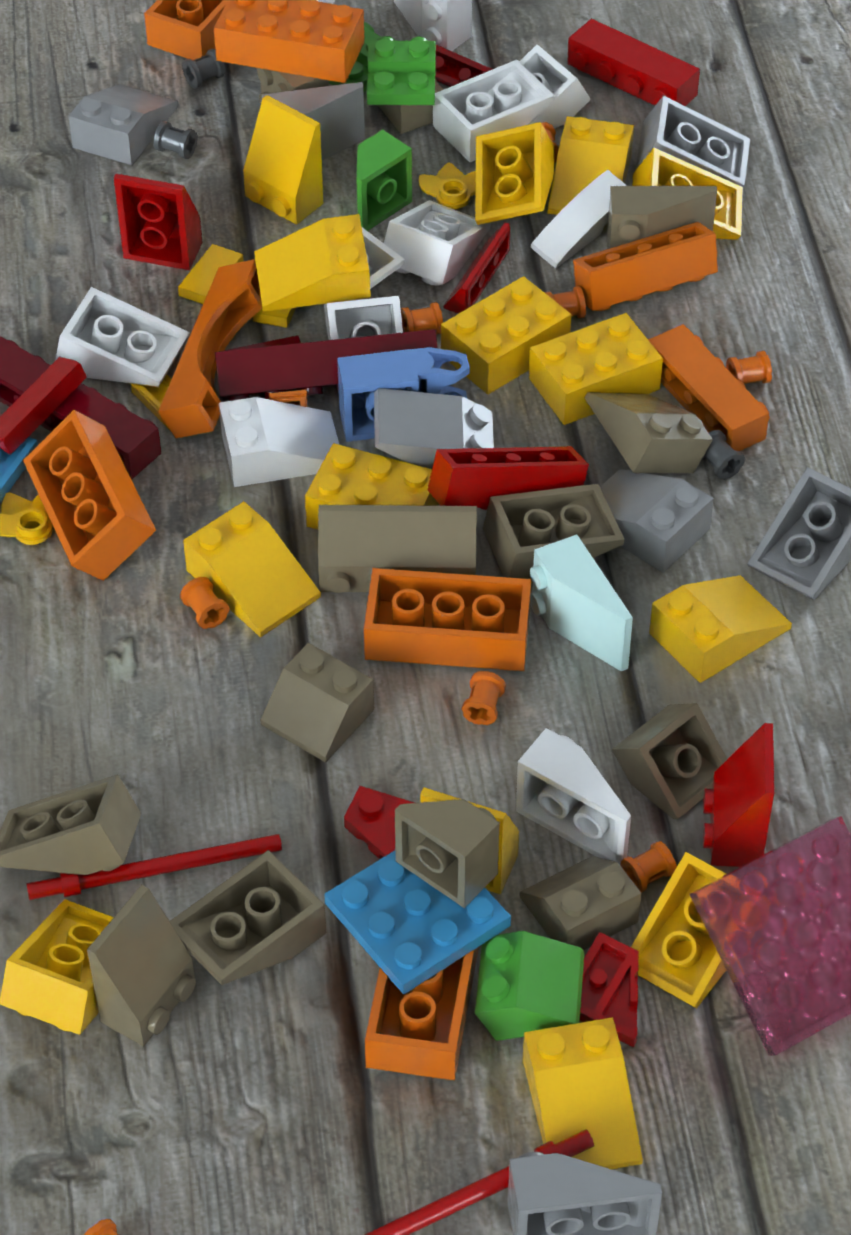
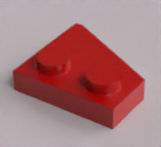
(373, 819)
(611, 986)

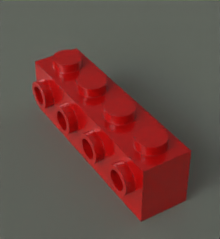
(631, 64)
(477, 474)

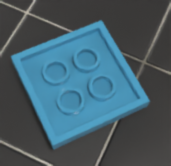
(410, 924)

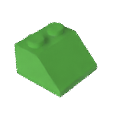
(382, 178)
(528, 984)

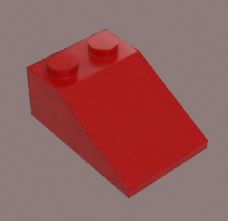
(157, 222)
(741, 802)

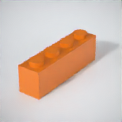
(646, 266)
(709, 389)

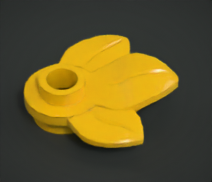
(449, 186)
(24, 519)

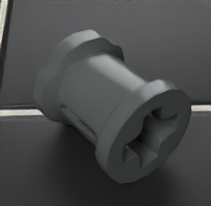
(202, 68)
(175, 140)
(723, 457)

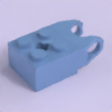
(398, 370)

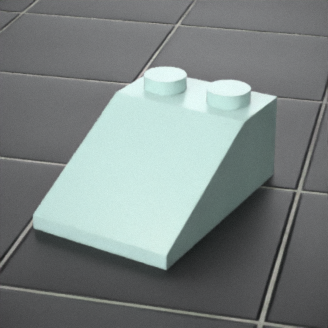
(580, 601)

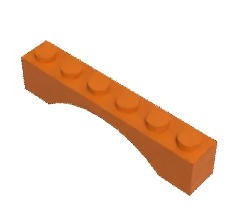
(191, 399)

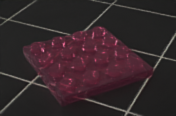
(787, 934)

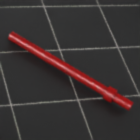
(72, 884)
(476, 1191)

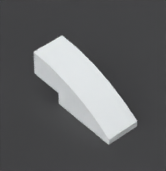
(577, 222)

